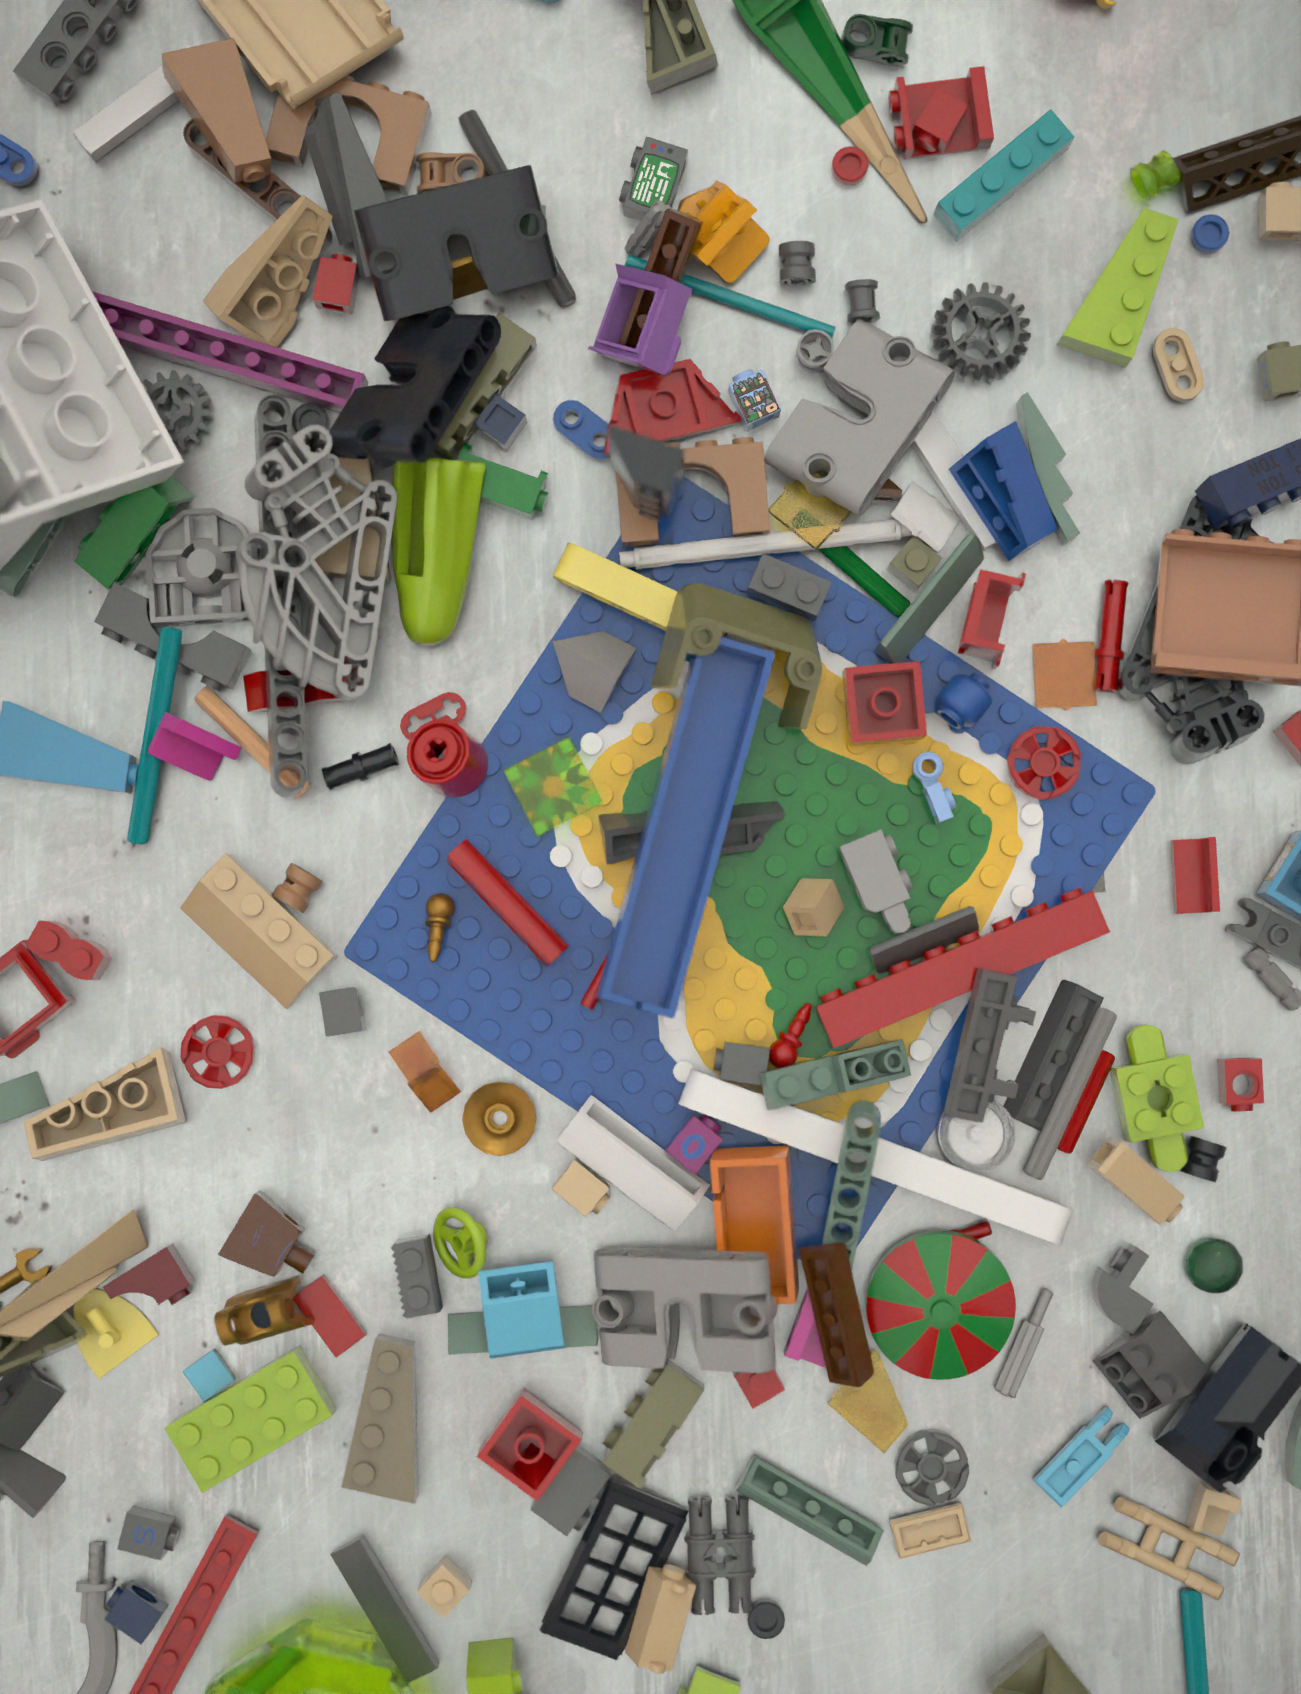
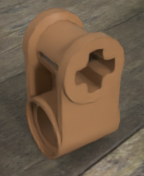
(445, 169)

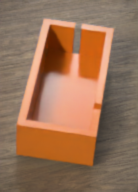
(758, 1210)

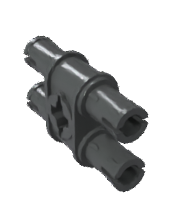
(735, 1567)

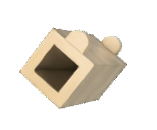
(660, 1618)

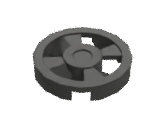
(932, 1467)

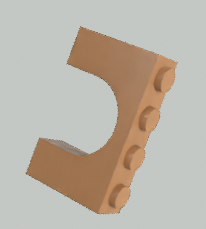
(401, 121)
(736, 466)

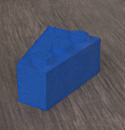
(1006, 491)

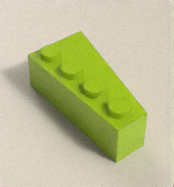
(1120, 300)
(493, 1668)

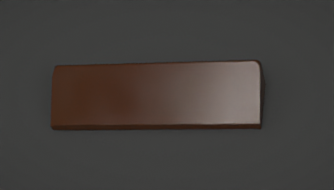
(837, 1313)

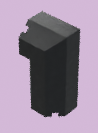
(1232, 1407)

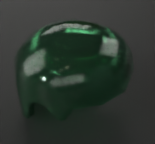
(1214, 1265)

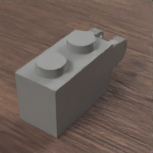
(877, 878)

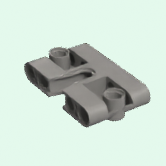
(866, 451)
(712, 1286)

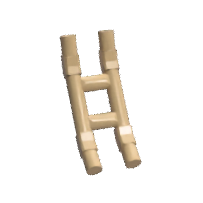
(1175, 1569)

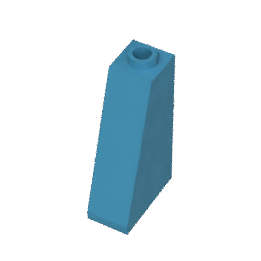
(53, 753)

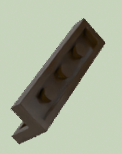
(1237, 153)

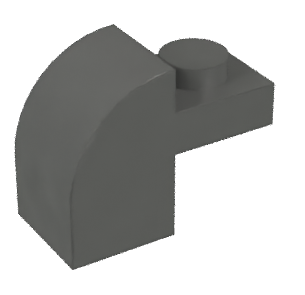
(1113, 1291)

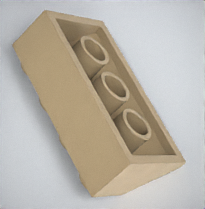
(257, 930)

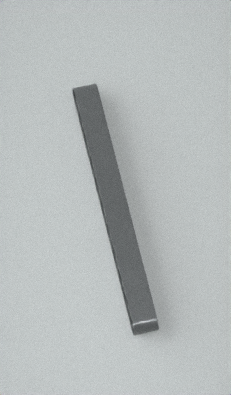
(277, 685)

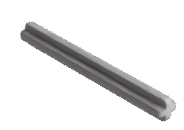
(1070, 1093)

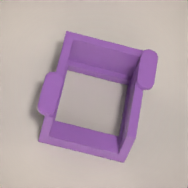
(658, 340)

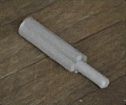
(1023, 1349)

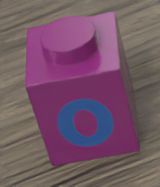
(695, 1142)

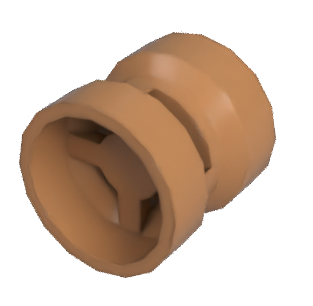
(297, 887)

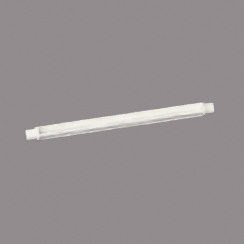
(758, 544)

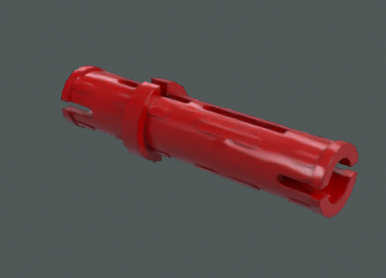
(1111, 635)

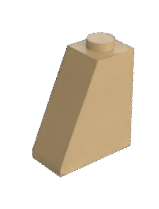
(1136, 1181)

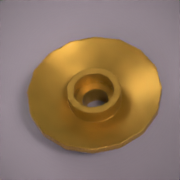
(488, 1135)

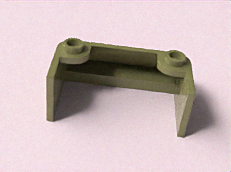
(706, 612)

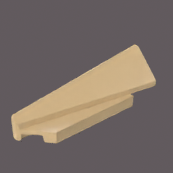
(72, 1279)

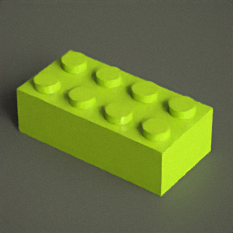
(250, 1419)

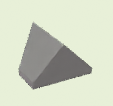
(592, 666)

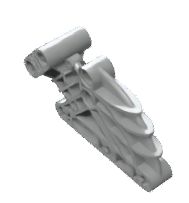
(300, 480)

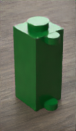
(510, 488)

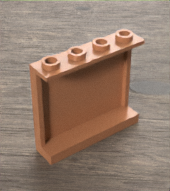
(1228, 608)

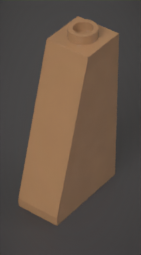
(219, 101)

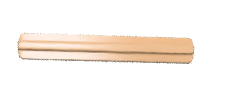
(243, 734)

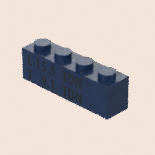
(1253, 486)

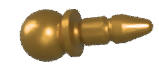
(439, 909)

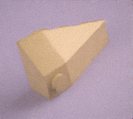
(266, 281)

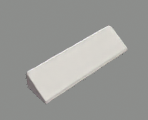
(126, 115)
(938, 454)

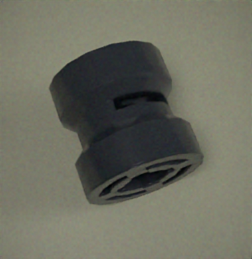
(1203, 1159)

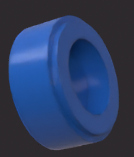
(1209, 233)

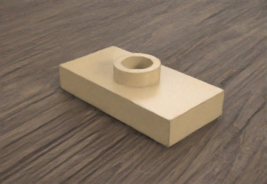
(930, 1530)

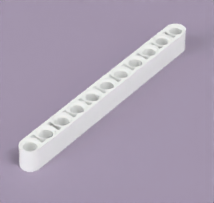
(891, 1162)

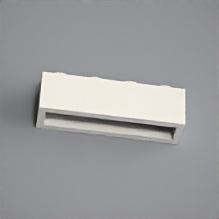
(633, 1163)

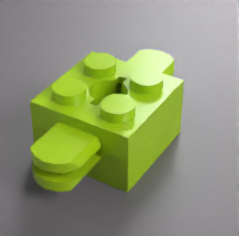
(1156, 1098)

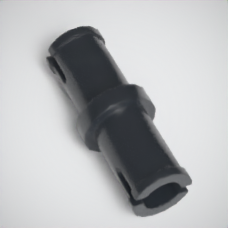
(360, 766)

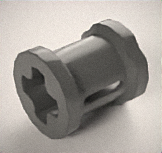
(862, 300)

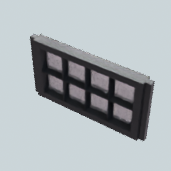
(609, 1568)

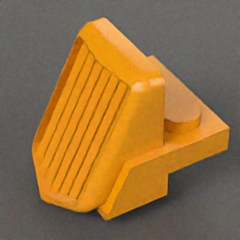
(728, 233)

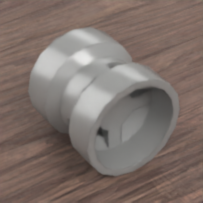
(817, 344)

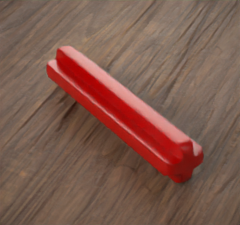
(1086, 1102)

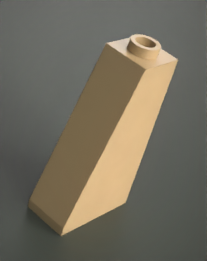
(335, 560)

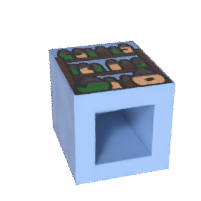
(753, 399)

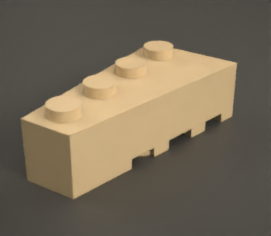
(123, 1106)

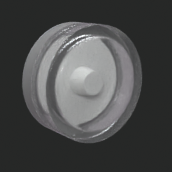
(977, 1144)

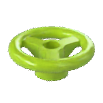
(464, 1241)

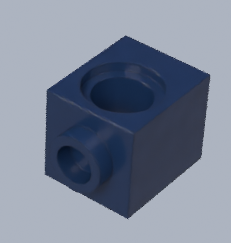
(135, 1611)

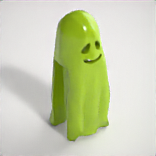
(434, 542)

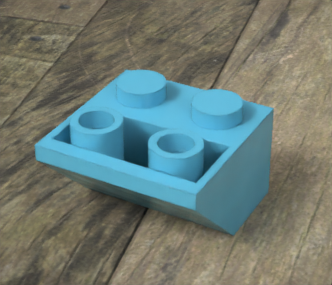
(521, 1309)

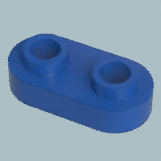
(13, 154)
(583, 431)

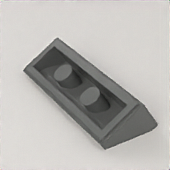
(923, 938)

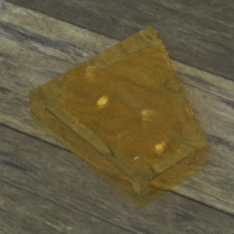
(872, 1407)

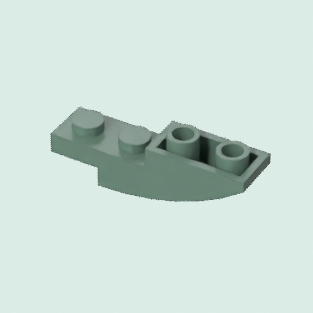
(834, 1074)

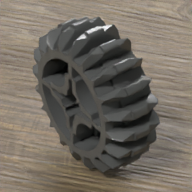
(987, 346)

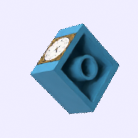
(1283, 881)

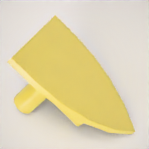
(112, 1328)

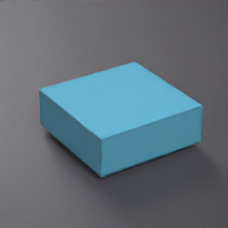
(209, 1375)

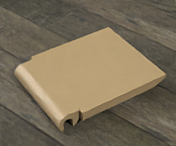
(304, 43)

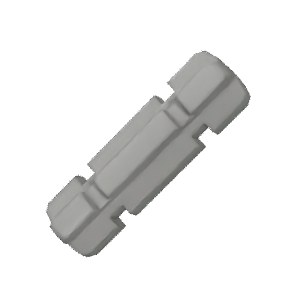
(646, 230)
(1274, 978)

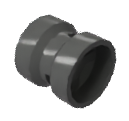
(797, 268)

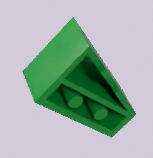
(128, 531)

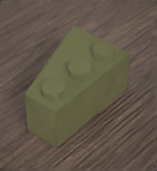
(675, 43)
(53, 1338)
(651, 1422)

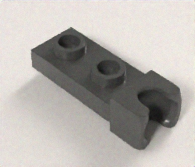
(1269, 931)

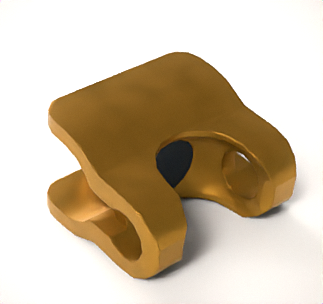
(260, 1314)

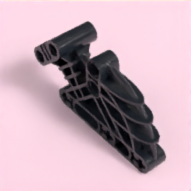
(1207, 710)

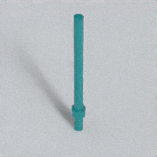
(744, 302)

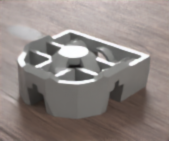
(197, 561)

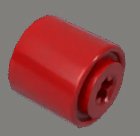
(463, 763)

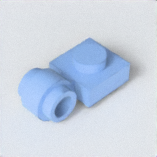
(938, 799)

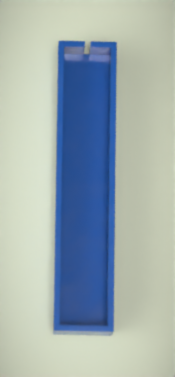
(685, 828)

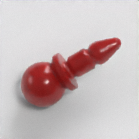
(784, 1051)

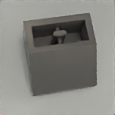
(1151, 1366)

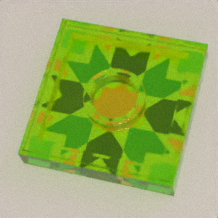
(553, 786)

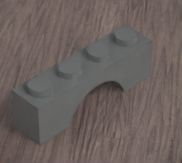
(215, 656)

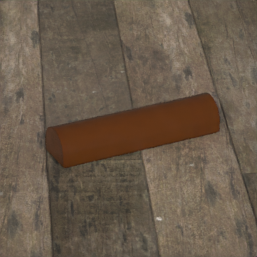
(668, 258)

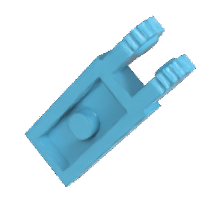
(1079, 1459)

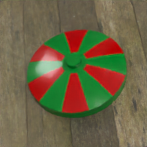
(940, 1305)

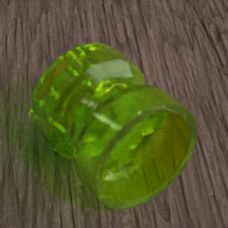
(1155, 175)

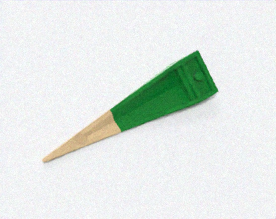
(811, 49)

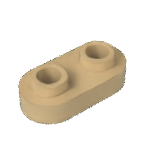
(1181, 365)

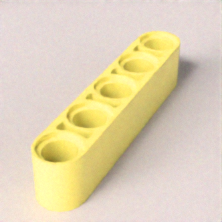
(616, 585)

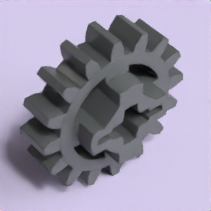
(187, 413)

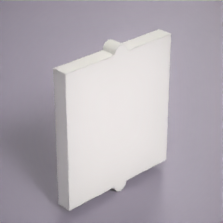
(925, 516)

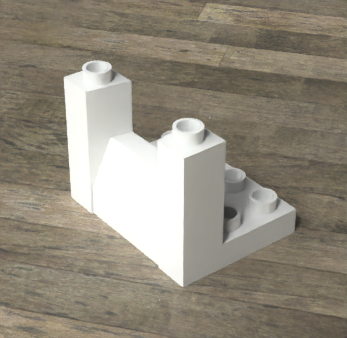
(69, 398)

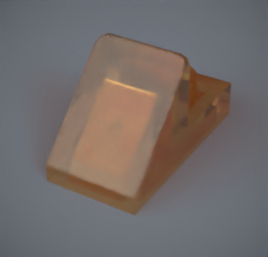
(424, 1072)

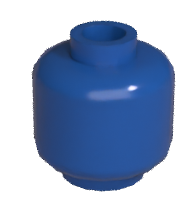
(964, 700)

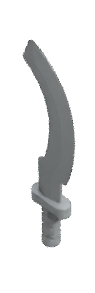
(100, 1632)

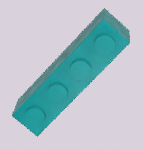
(1003, 175)

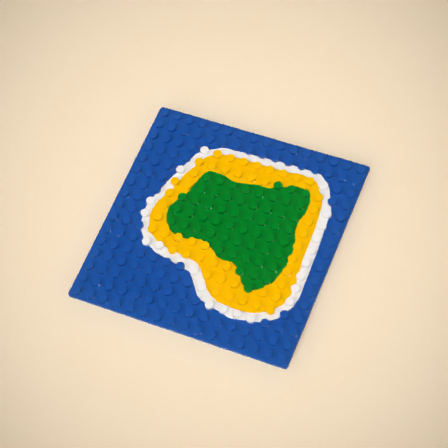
(746, 962)

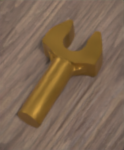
(22, 1271)

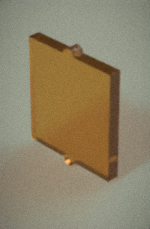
(1064, 674)

